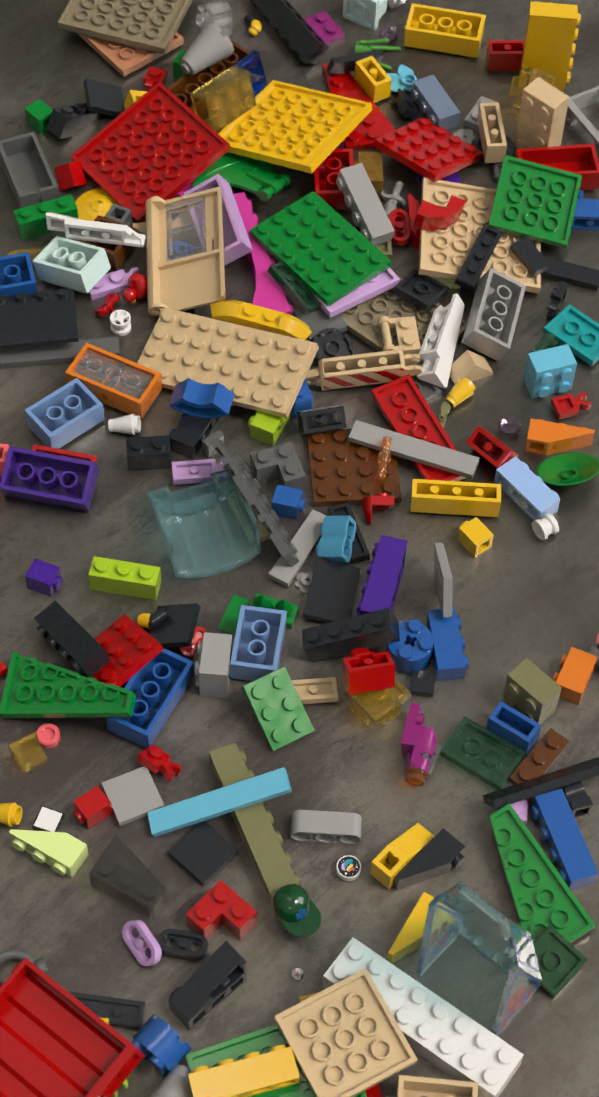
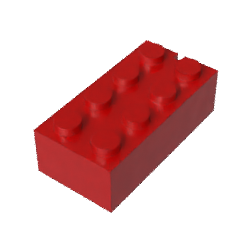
(572, 158)

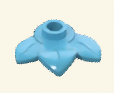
(402, 79)

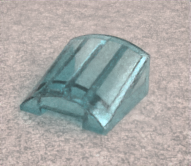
(206, 526)

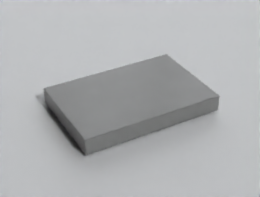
(443, 579)

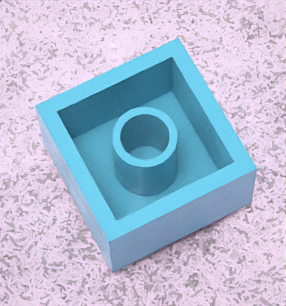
(550, 371)

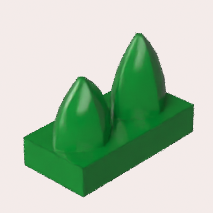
(268, 602)

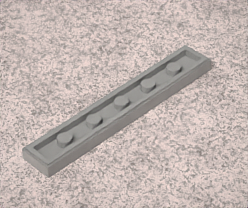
(415, 449)

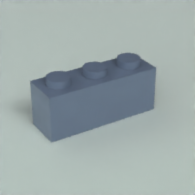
(435, 102)

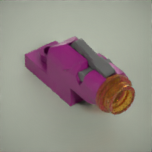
(419, 746)

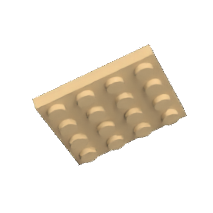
(345, 1038)

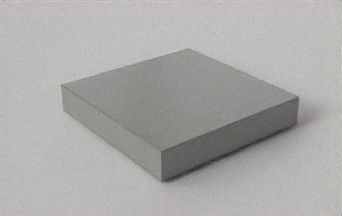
(132, 795)

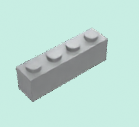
(364, 204)

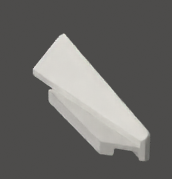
(94, 231)
(441, 342)

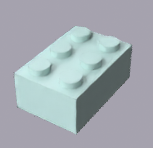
(71, 264)

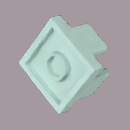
(364, 12)

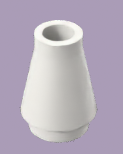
(126, 424)

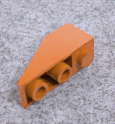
(552, 437)

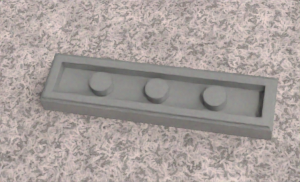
(305, 542)

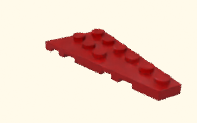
(372, 126)

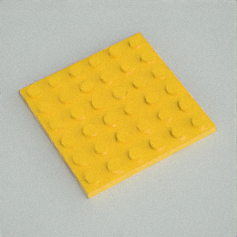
(294, 126)

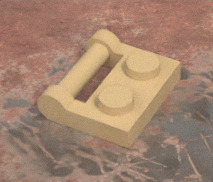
(405, 331)

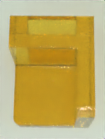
(28, 752)

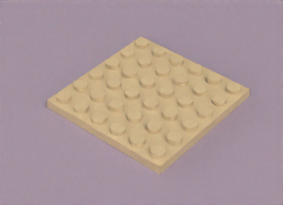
(446, 250)

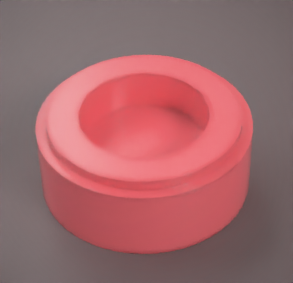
(48, 735)

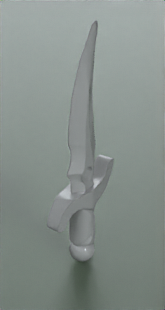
(394, 198)

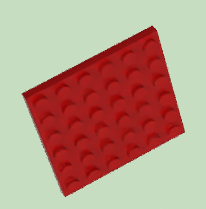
(150, 151)

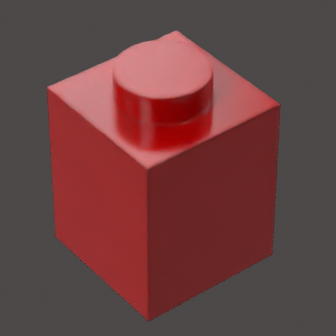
(92, 808)

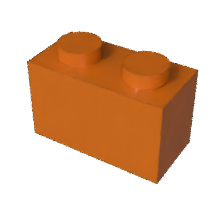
(575, 674)

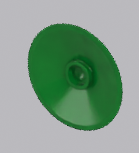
(568, 468)

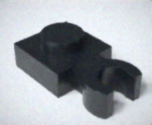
(557, 296)

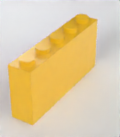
(550, 40)

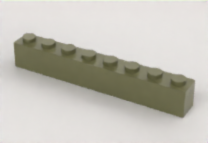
(255, 825)

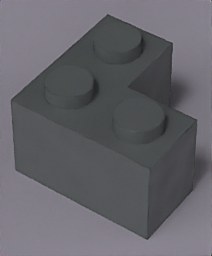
(278, 464)

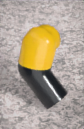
(256, 25)
(150, 621)

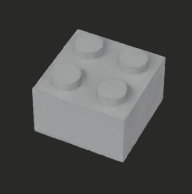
(213, 665)

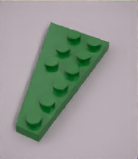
(55, 692)
(534, 883)

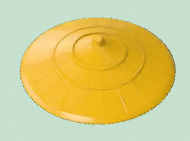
(93, 203)

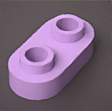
(144, 945)

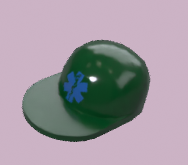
(296, 910)

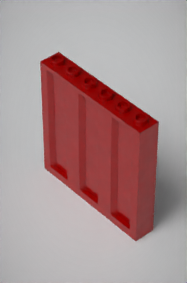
(55, 1042)

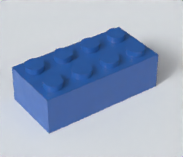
(17, 275)
(157, 692)

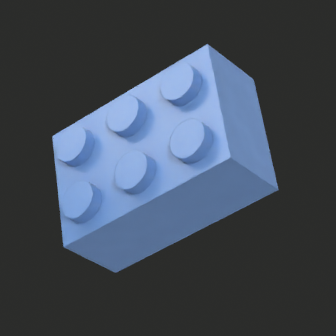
(64, 414)
(257, 642)

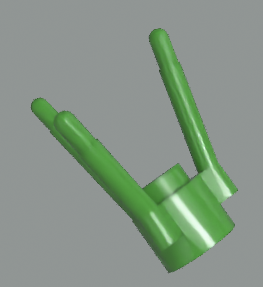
(366, 46)

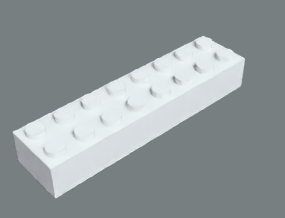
(432, 1024)

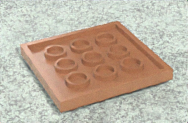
(124, 57)

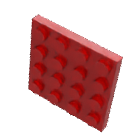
(428, 149)

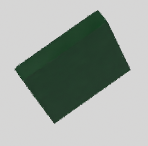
(556, 960)

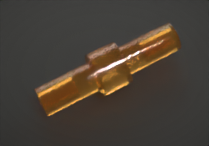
(383, 458)

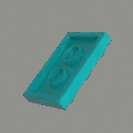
(578, 332)

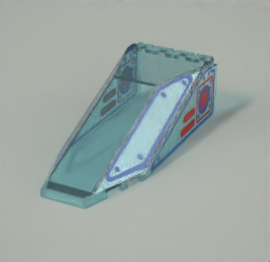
(495, 935)

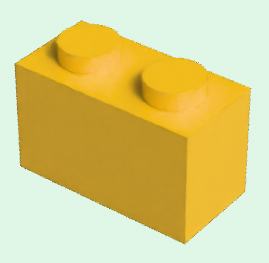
(373, 79)

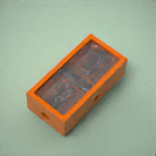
(116, 380)

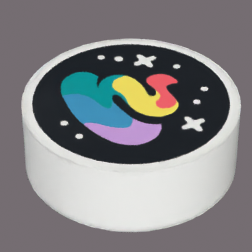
(348, 868)

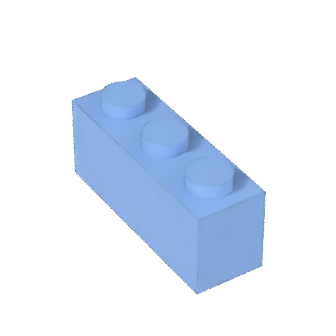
(526, 489)

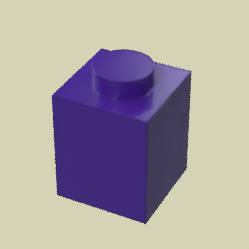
(43, 577)

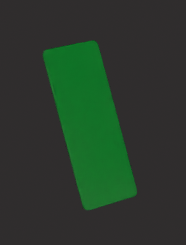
(230, 618)

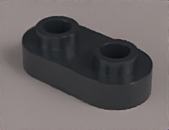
(183, 943)

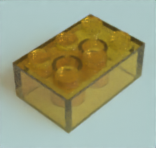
(224, 98)

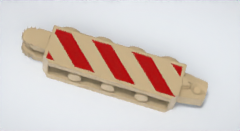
(363, 369)

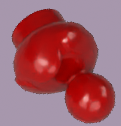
(136, 288)

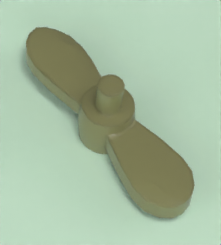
(445, 409)

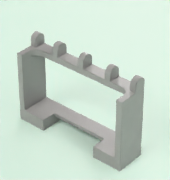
(575, 115)

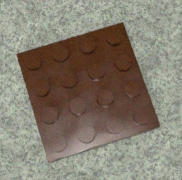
(347, 470)

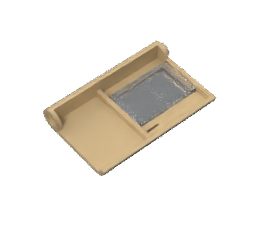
(185, 251)

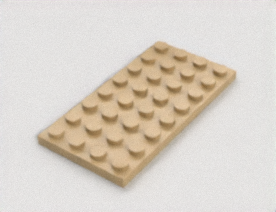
(252, 363)

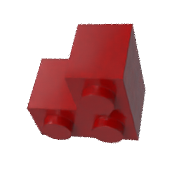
(220, 908)

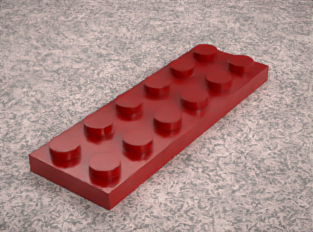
(412, 416)

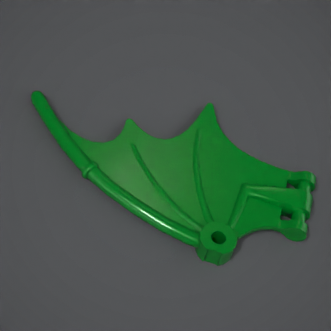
(246, 174)

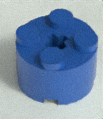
(413, 649)
(161, 1044)

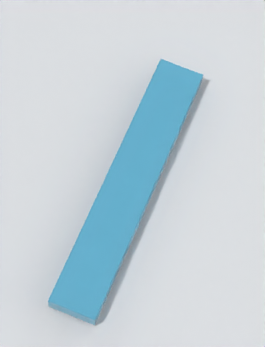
(219, 802)

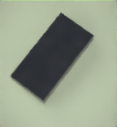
(530, 256)

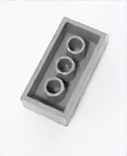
(494, 314)

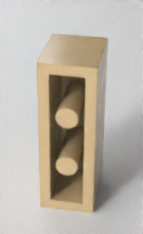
(491, 132)

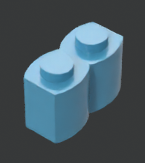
(336, 538)

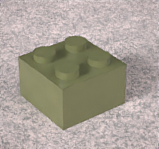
(531, 691)

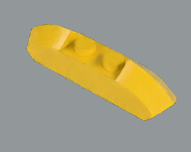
(260, 318)

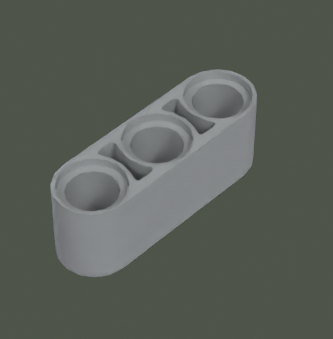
(326, 826)

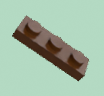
(540, 758)

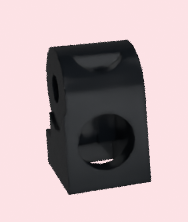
(578, 799)

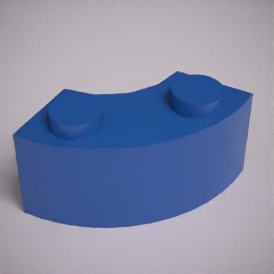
(201, 399)

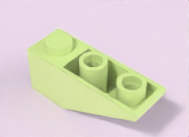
(54, 848)

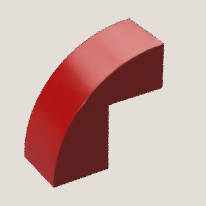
(433, 217)

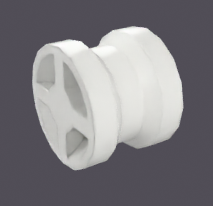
(120, 322)
(545, 526)

